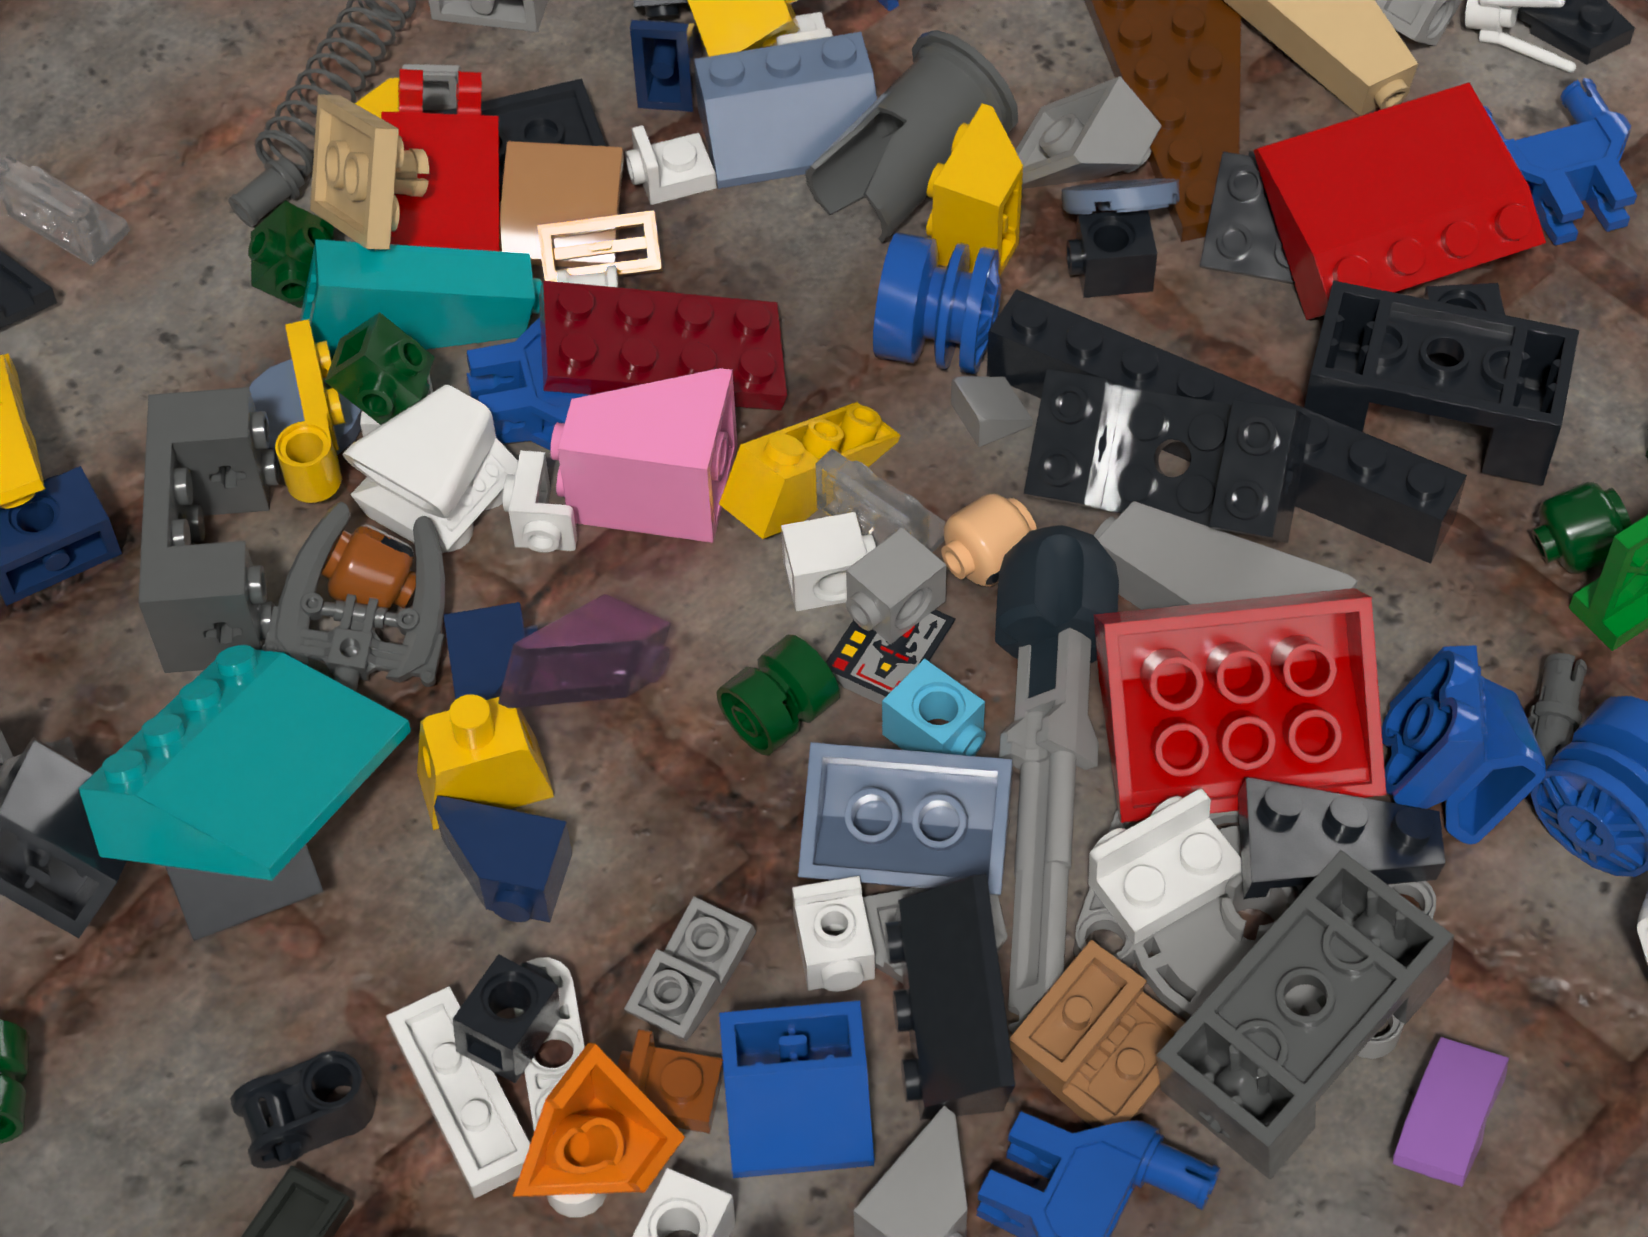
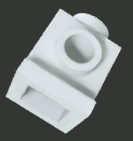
(833, 934)

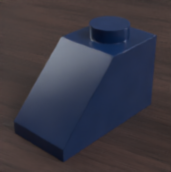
(665, 63)
(481, 647)
(507, 856)

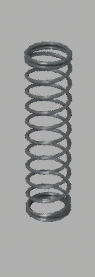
(376, 11)

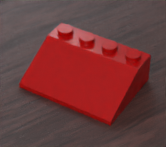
(1397, 197)
(1241, 693)

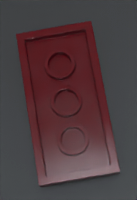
(631, 337)

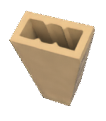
(1341, 45)

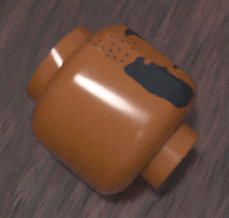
(371, 567)

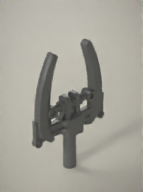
(353, 647)

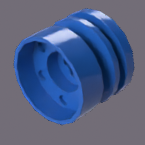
(935, 302)
(1599, 789)

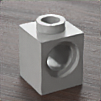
(1420, 19)
(895, 586)

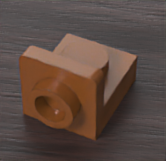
(675, 1081)

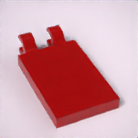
(463, 168)

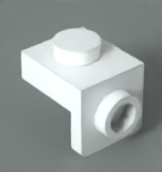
(533, 520)

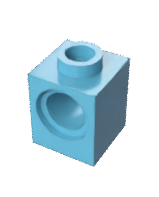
(931, 695)

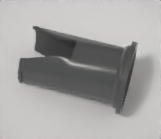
(910, 131)

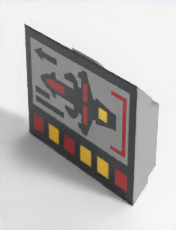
(873, 666)

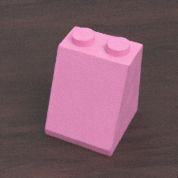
(650, 455)

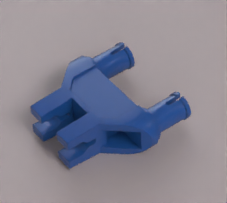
(1577, 165)
(511, 387)
(1088, 1178)

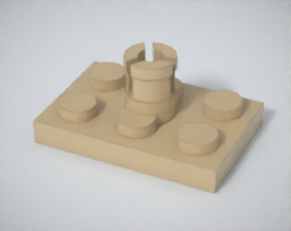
(359, 170)

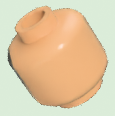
(982, 535)

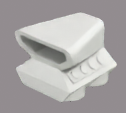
(433, 463)

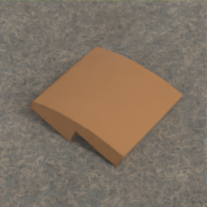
(555, 186)
(1097, 1039)

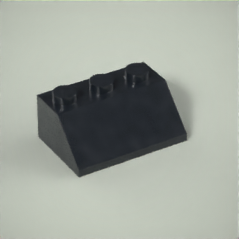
(951, 1000)

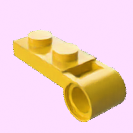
(310, 446)

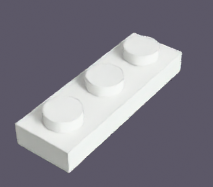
(460, 1094)

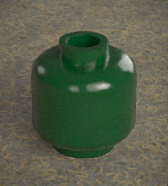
(1580, 526)

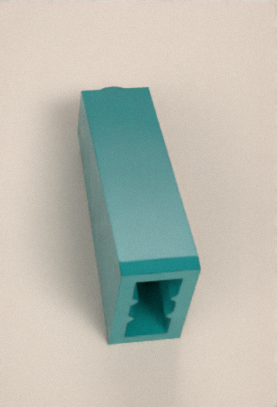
(426, 291)

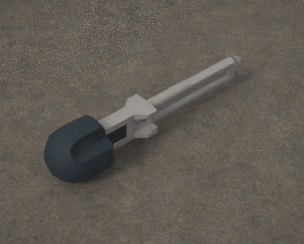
(1046, 621)

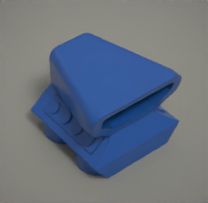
(1461, 745)

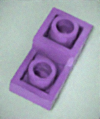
(1450, 1111)

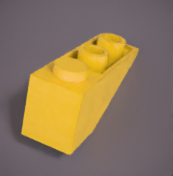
(777, 473)

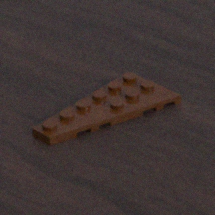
(1187, 73)

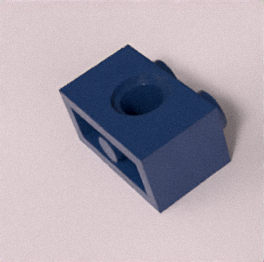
(53, 536)

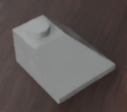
(1087, 136)

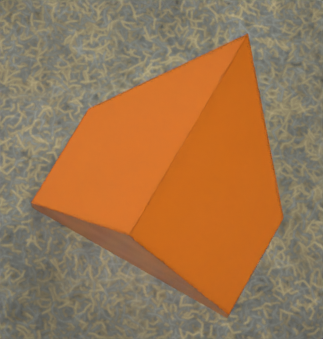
(596, 1134)

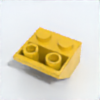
(977, 192)

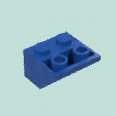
(796, 1089)

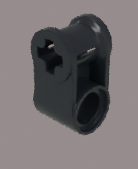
(298, 1108)

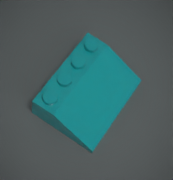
(239, 767)

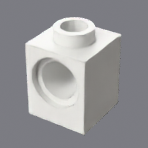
(818, 556)
(689, 1206)

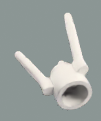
(1493, 15)

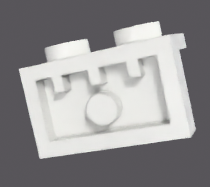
(1162, 866)

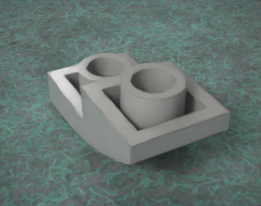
(692, 970)

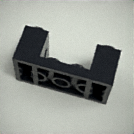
(1507, 376)
(1104, 441)

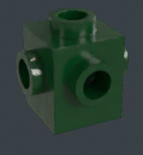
(283, 251)
(380, 369)

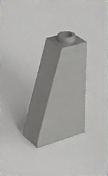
(1183, 562)

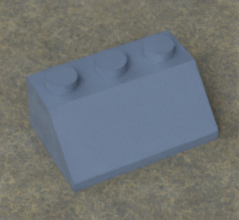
(780, 105)
(904, 816)

